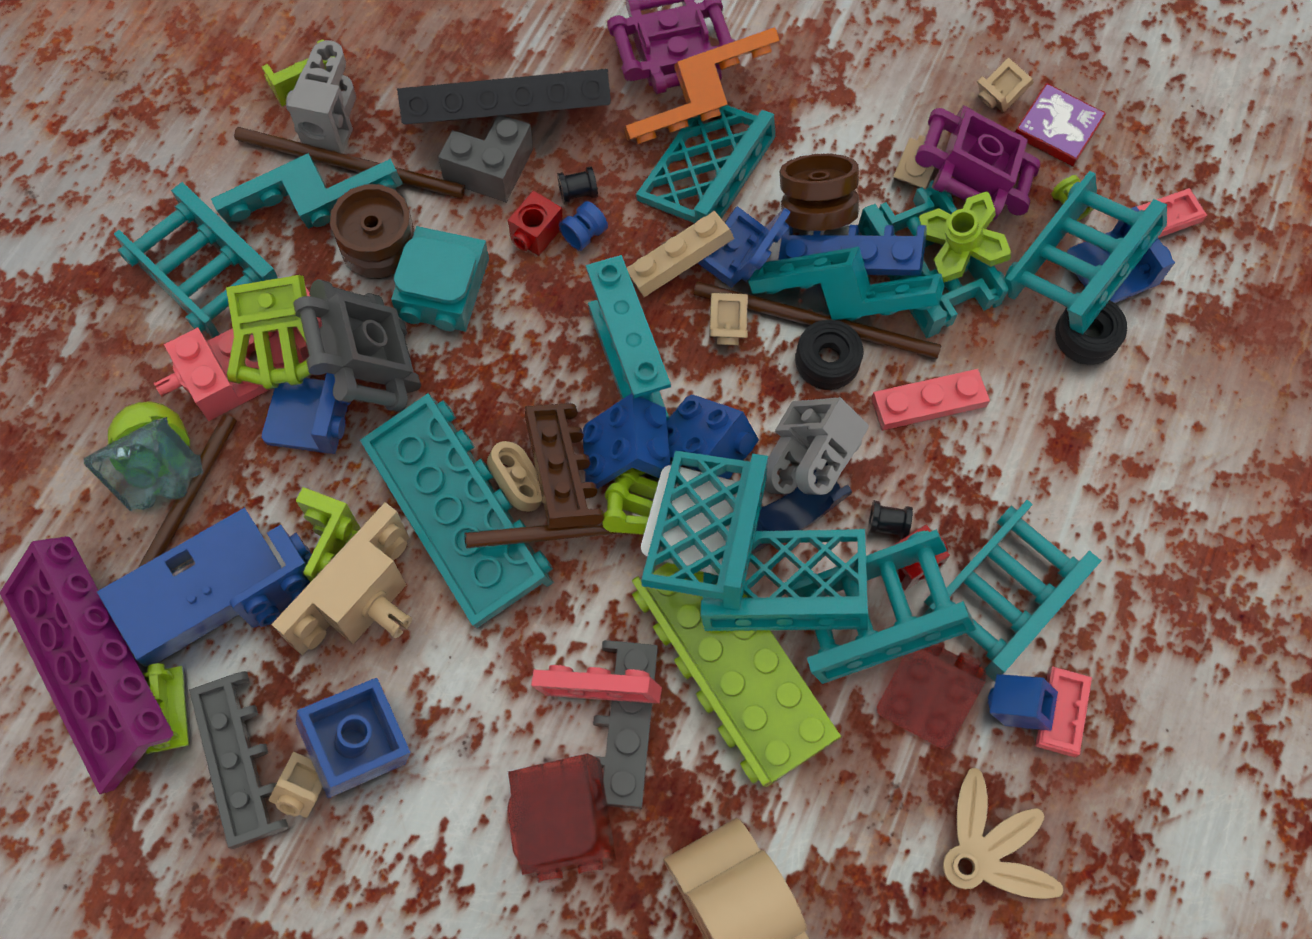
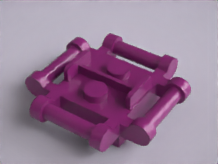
(666, 38)
(980, 159)

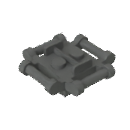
(357, 341)

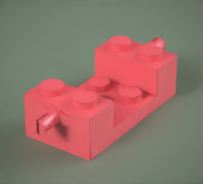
(204, 364)

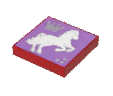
(1060, 124)

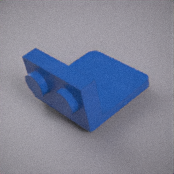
(748, 249)
(1145, 275)
(305, 416)
(710, 430)
(625, 438)
(269, 597)

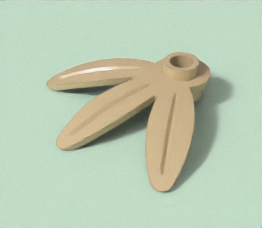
(999, 842)

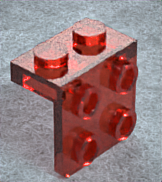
(932, 693)

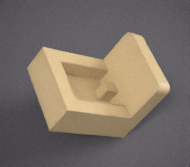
(1004, 85)
(909, 170)
(728, 317)
(297, 787)

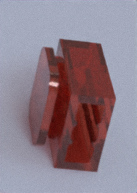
(560, 818)

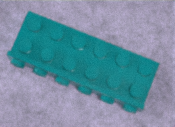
(445, 497)

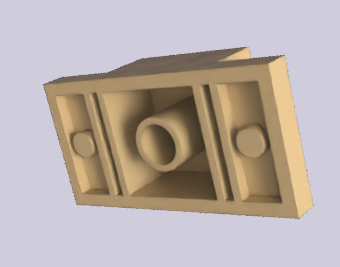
(352, 588)

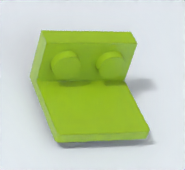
(329, 520)

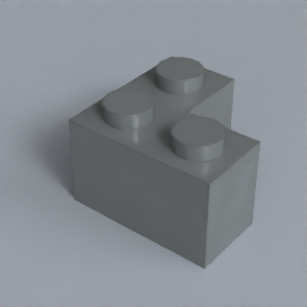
(488, 165)

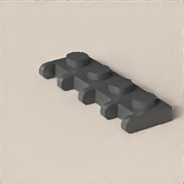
(627, 730)
(232, 761)

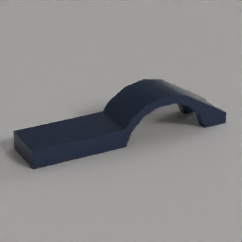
(798, 510)

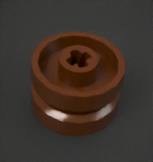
(820, 191)
(371, 229)

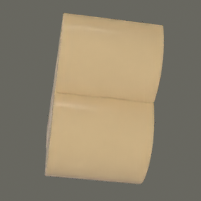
(735, 887)

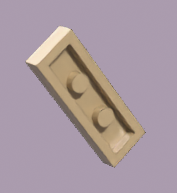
(679, 253)

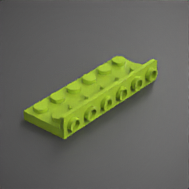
(743, 680)

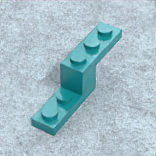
(305, 187)
(847, 284)

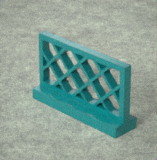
(734, 168)
(738, 539)
(794, 611)

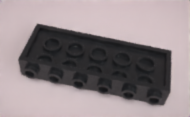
(504, 96)

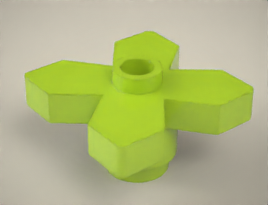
(965, 236)

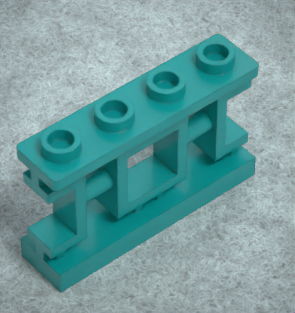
(989, 286)

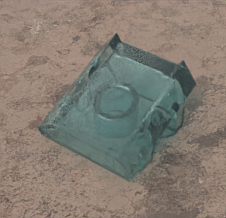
(146, 465)

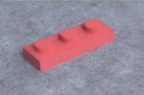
(930, 399)
(597, 684)

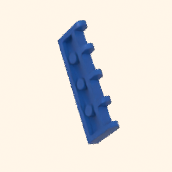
(880, 253)

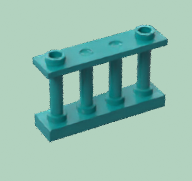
(210, 230)
(1104, 278)
(625, 332)
(1047, 596)
(908, 632)

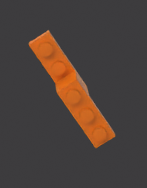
(702, 85)

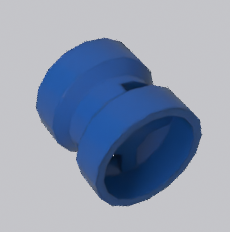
(583, 225)

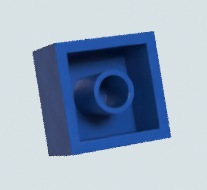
(352, 737)

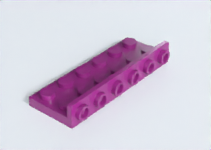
(83, 661)

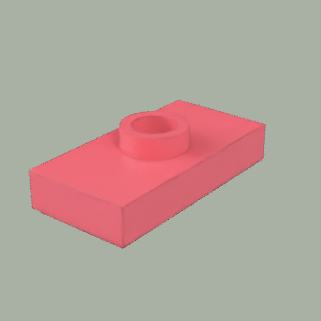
(1182, 211)
(1069, 712)

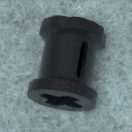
(577, 185)
(890, 520)

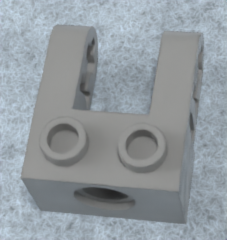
(317, 102)
(809, 438)

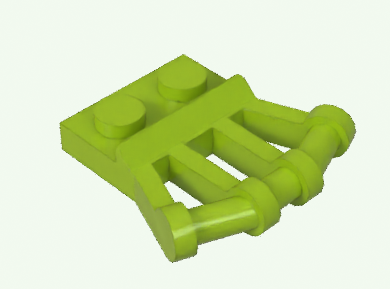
(259, 310)
(620, 499)

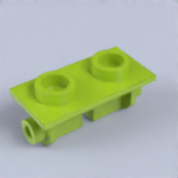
(169, 693)

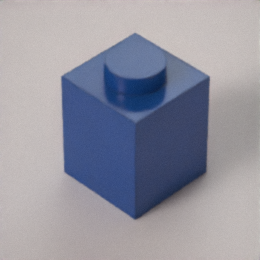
(1023, 702)

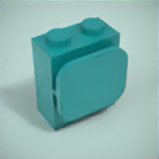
(439, 278)

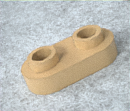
(516, 479)

